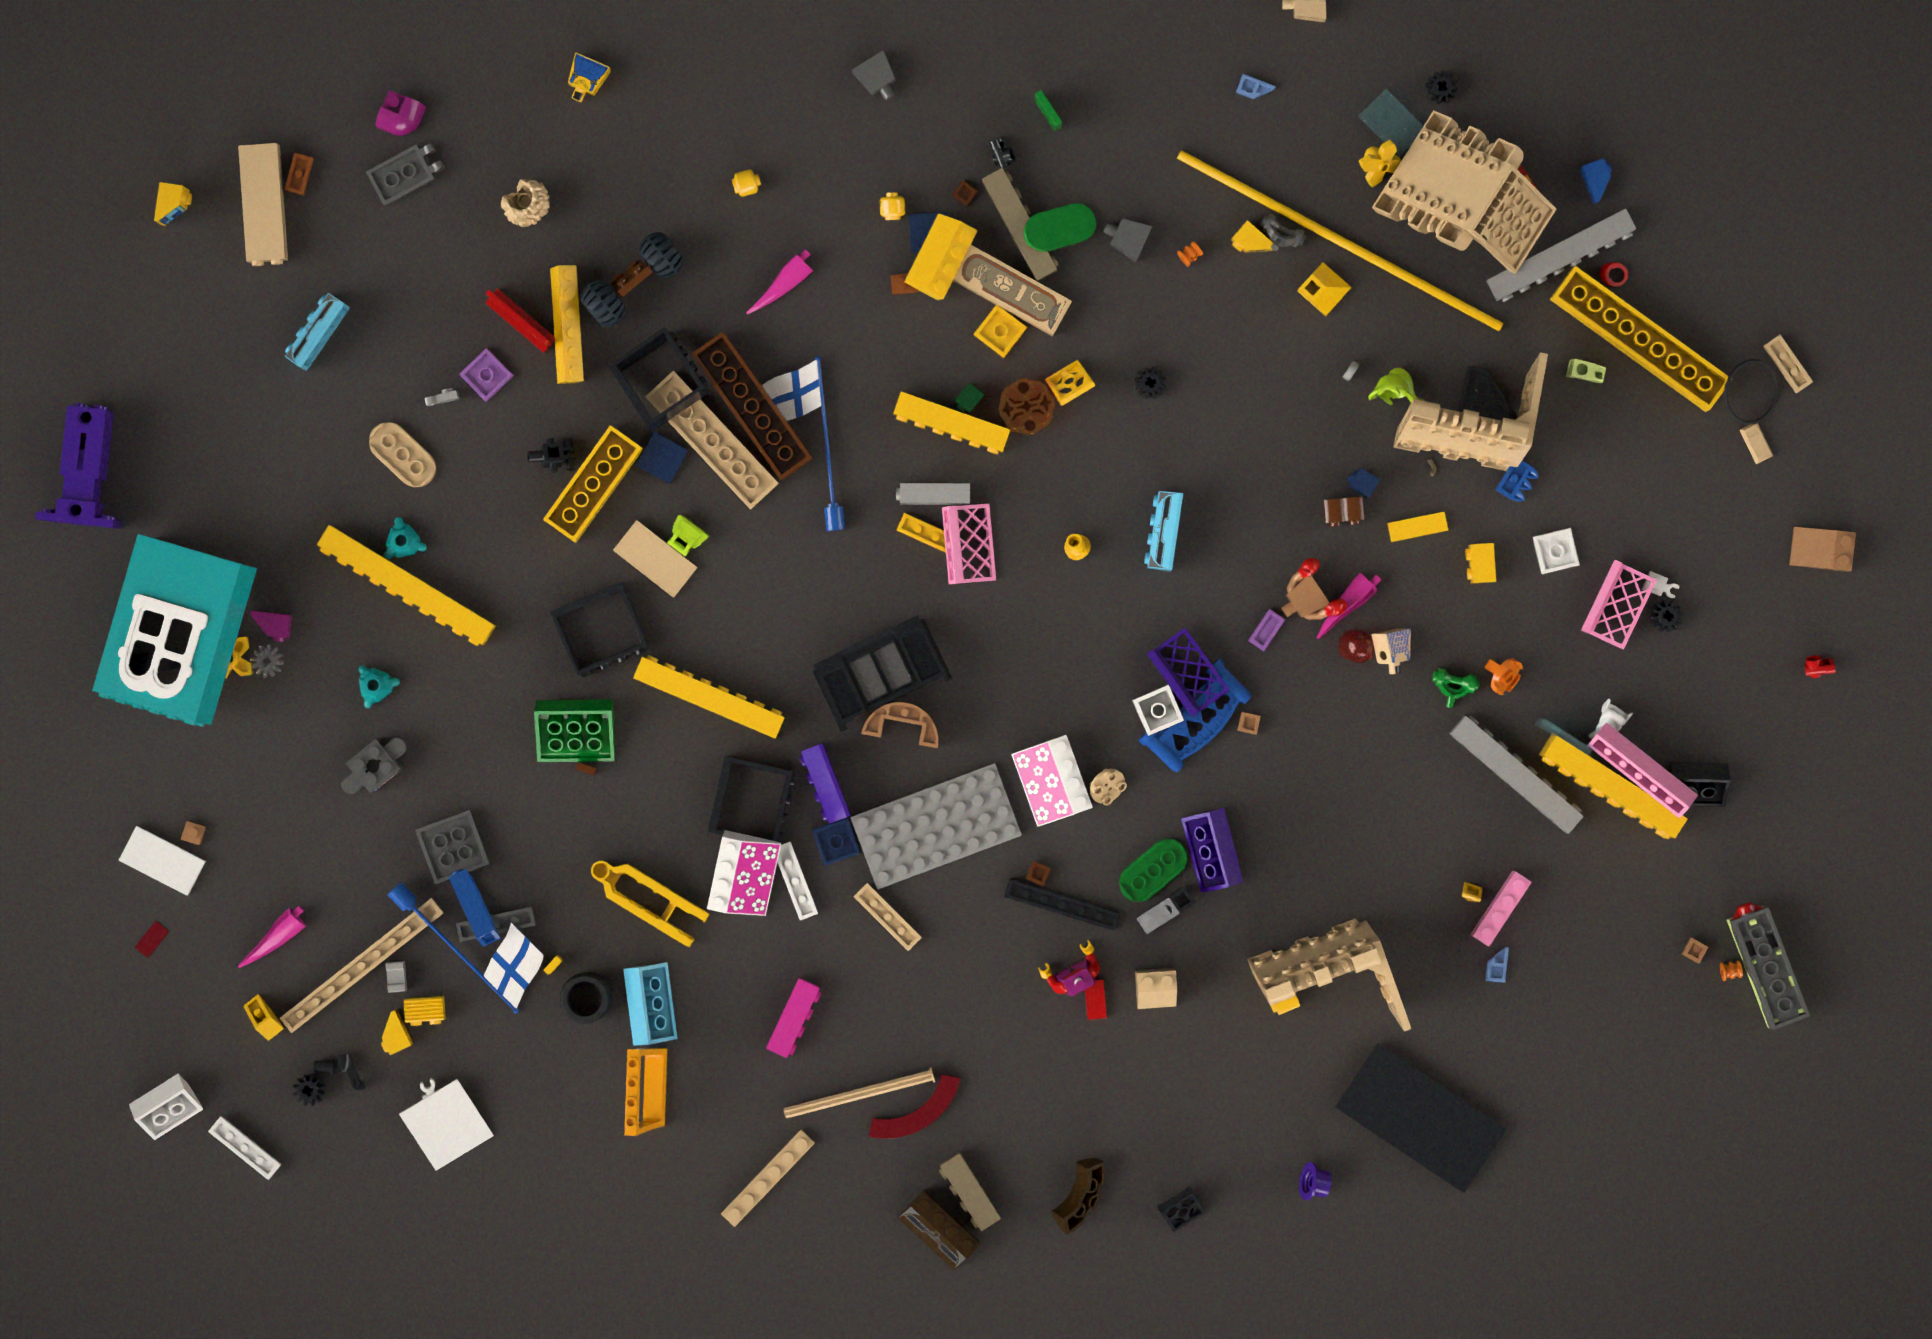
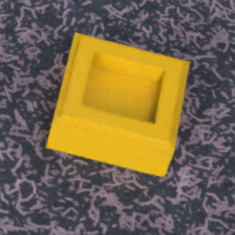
(553, 965)

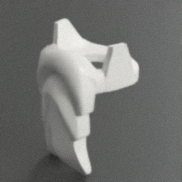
(1613, 716)

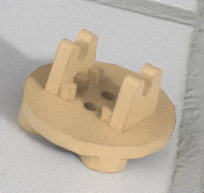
(1107, 786)

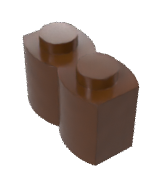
(1343, 510)

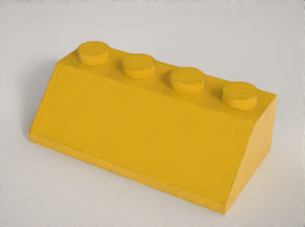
(940, 256)

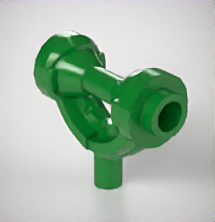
(1442, 678)

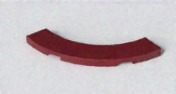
(919, 1118)

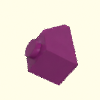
(273, 624)

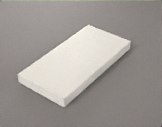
(162, 860)

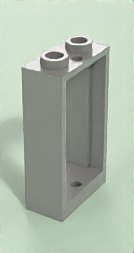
(933, 493)

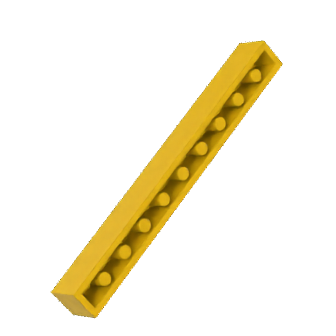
(406, 585)

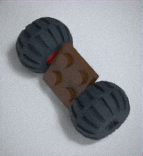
(659, 256)

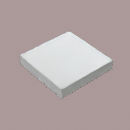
(1556, 551)

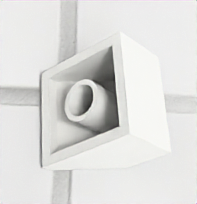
(1158, 710)

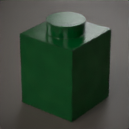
(968, 399)

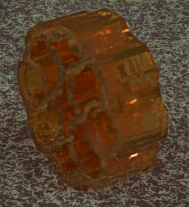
(1040, 421)

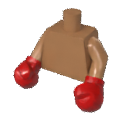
(1307, 597)

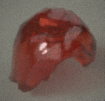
(1356, 646)

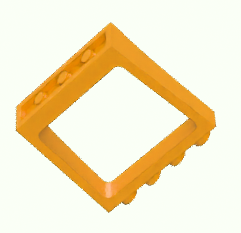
(654, 1090)

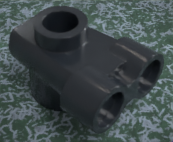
(1002, 156)

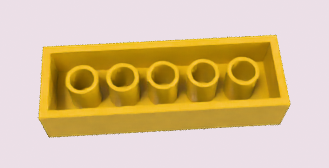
(593, 484)

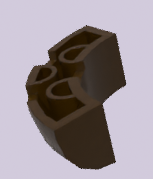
(1083, 1196)

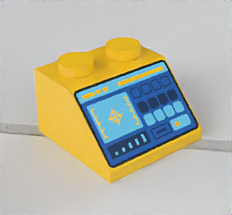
(171, 202)

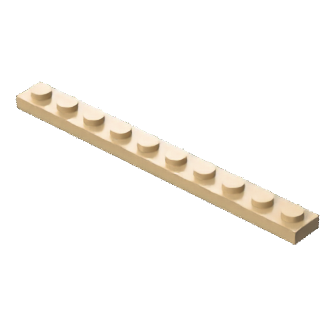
(360, 966)

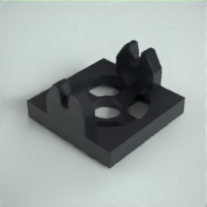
(1187, 1216)

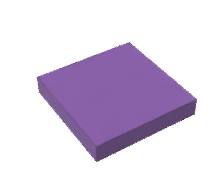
(486, 374)

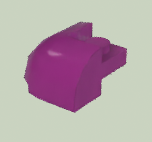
(399, 114)

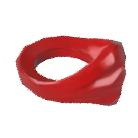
(1604, 274)

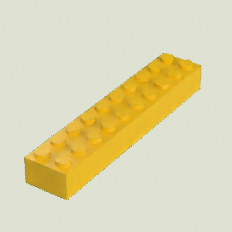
(1640, 339)

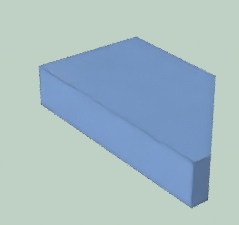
(1253, 87)

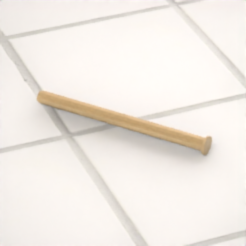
(860, 1093)

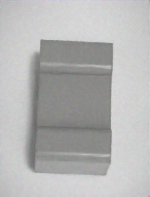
(396, 976)

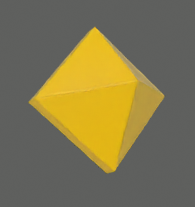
(1472, 892)

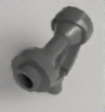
(1291, 237)

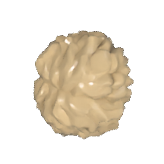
(527, 204)

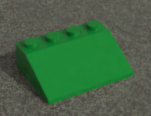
(574, 730)

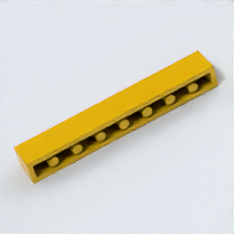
(708, 697)

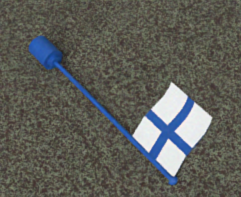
(796, 396)
(510, 966)

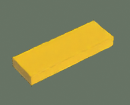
(1417, 526)
(922, 531)

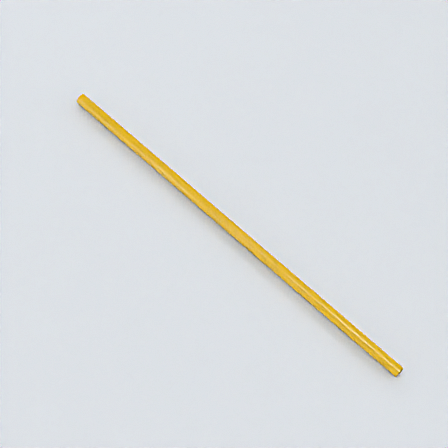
(1340, 240)

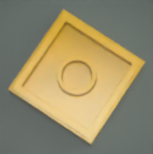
(1000, 331)

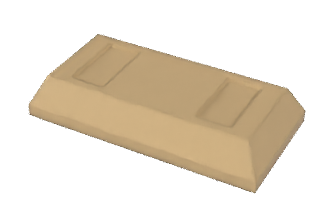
(1756, 443)

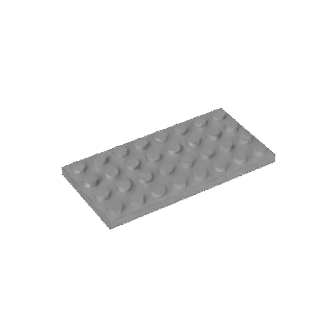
(936, 826)

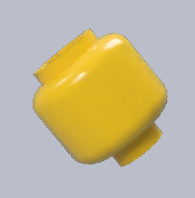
(746, 183)
(892, 206)

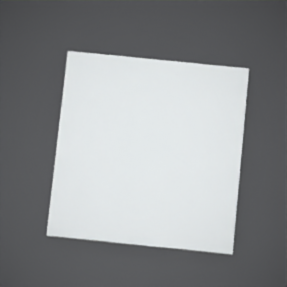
(446, 1124)

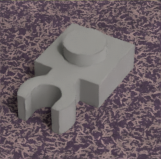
(446, 396)

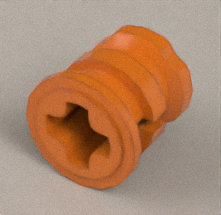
(1190, 253)
(1731, 970)

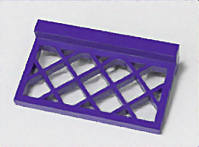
(1172, 677)

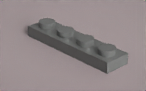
(520, 918)

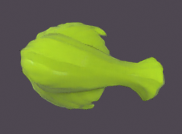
(1394, 385)

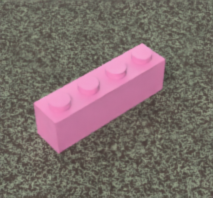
(1500, 908)

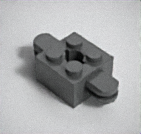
(374, 765)

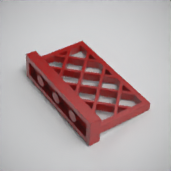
(520, 320)

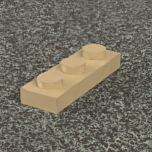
(1788, 363)

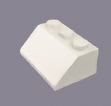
(165, 1107)

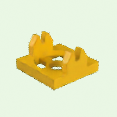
(1065, 374)

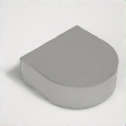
(1351, 370)

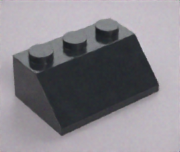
(1707, 780)

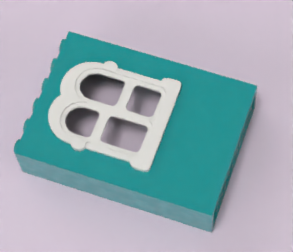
(183, 587)

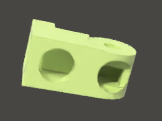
(1585, 371)

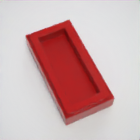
(1096, 1001)

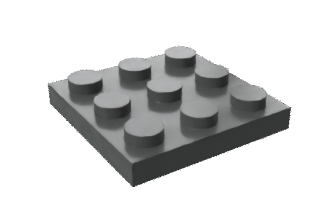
(452, 846)

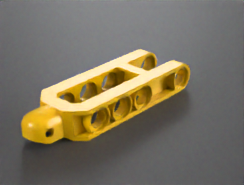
(609, 876)

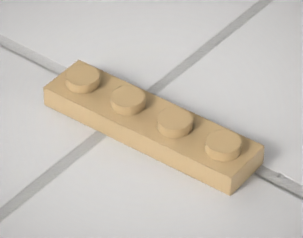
(887, 917)

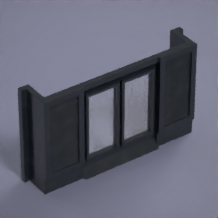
(880, 670)

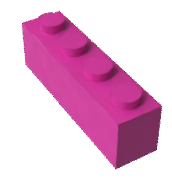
(793, 1017)

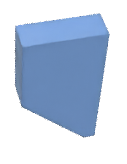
(1497, 966)

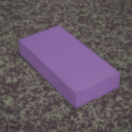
(1266, 630)

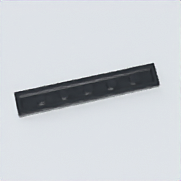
(1062, 904)

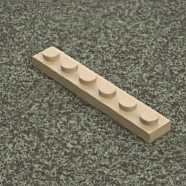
(767, 1178)

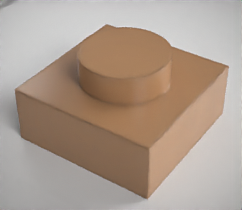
(1248, 723)
(193, 833)
(1694, 950)

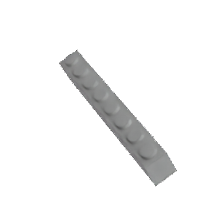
(1562, 254)
(1515, 774)

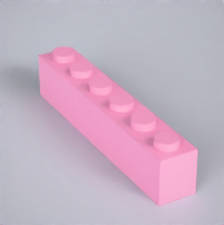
(1642, 770)

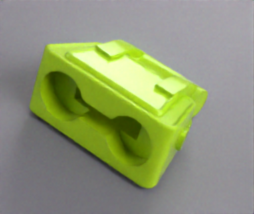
(688, 532)

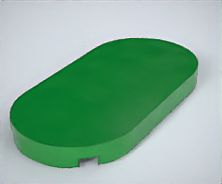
(1059, 227)
(1153, 870)

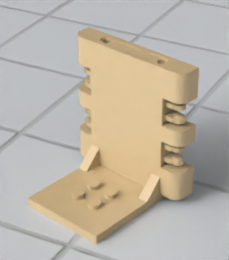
(1466, 192)
(1468, 435)
(1320, 959)

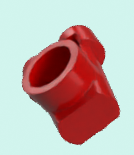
(1816, 667)

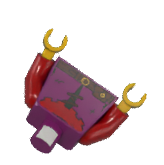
(1076, 976)

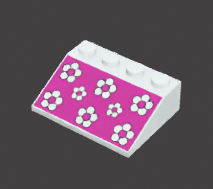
(1052, 780)
(743, 874)

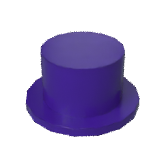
(1314, 1182)

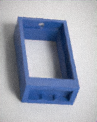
(474, 907)

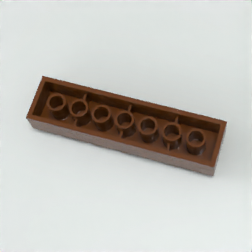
(752, 406)

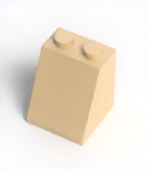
(1156, 988)

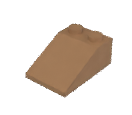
(1822, 549)

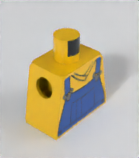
(586, 76)

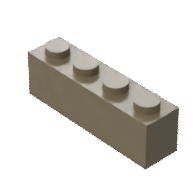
(970, 1191)

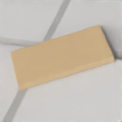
(655, 558)

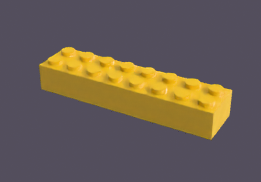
(1612, 786)

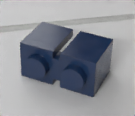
(1362, 482)

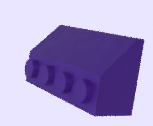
(825, 782)
(1212, 850)

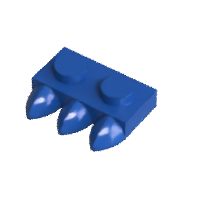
(1516, 479)

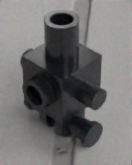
(553, 455)

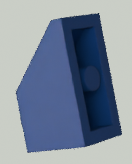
(1596, 178)

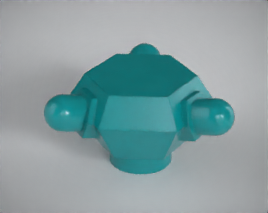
(402, 541)
(375, 685)

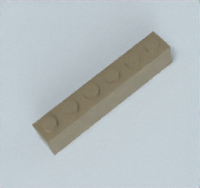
(1015, 218)

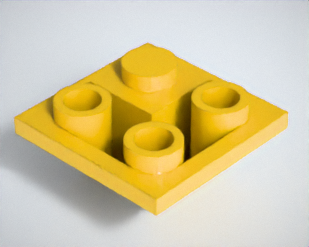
(1324, 289)

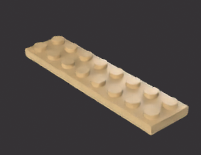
(714, 442)

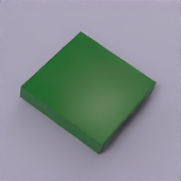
(1048, 110)

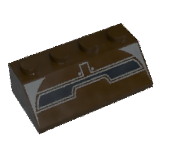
(939, 1229)

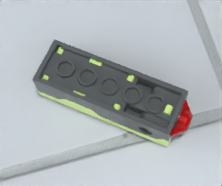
(1767, 965)

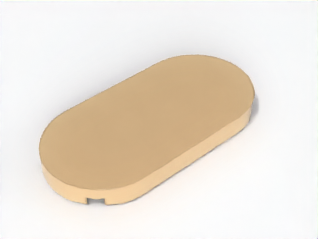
(402, 454)

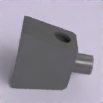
(876, 75)
(1128, 237)

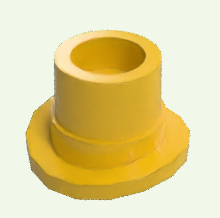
(1077, 546)

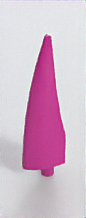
(790, 276)
(1355, 595)
(281, 931)

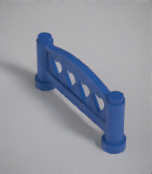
(1163, 742)

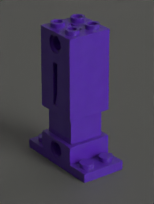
(83, 467)

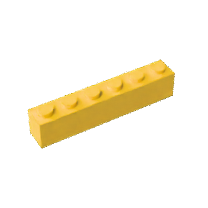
(566, 324)
(952, 422)

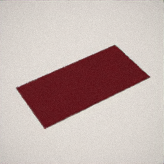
(151, 939)

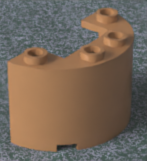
(905, 713)

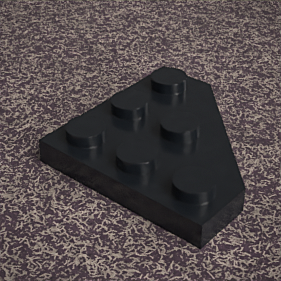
(1484, 396)

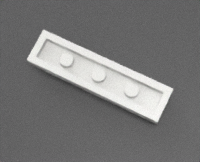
(796, 882)
(244, 1147)

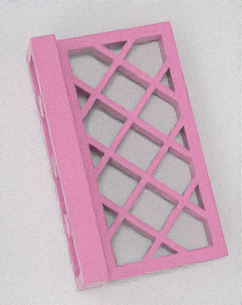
(954, 548)
(1606, 593)

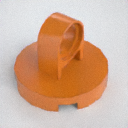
(1504, 675)

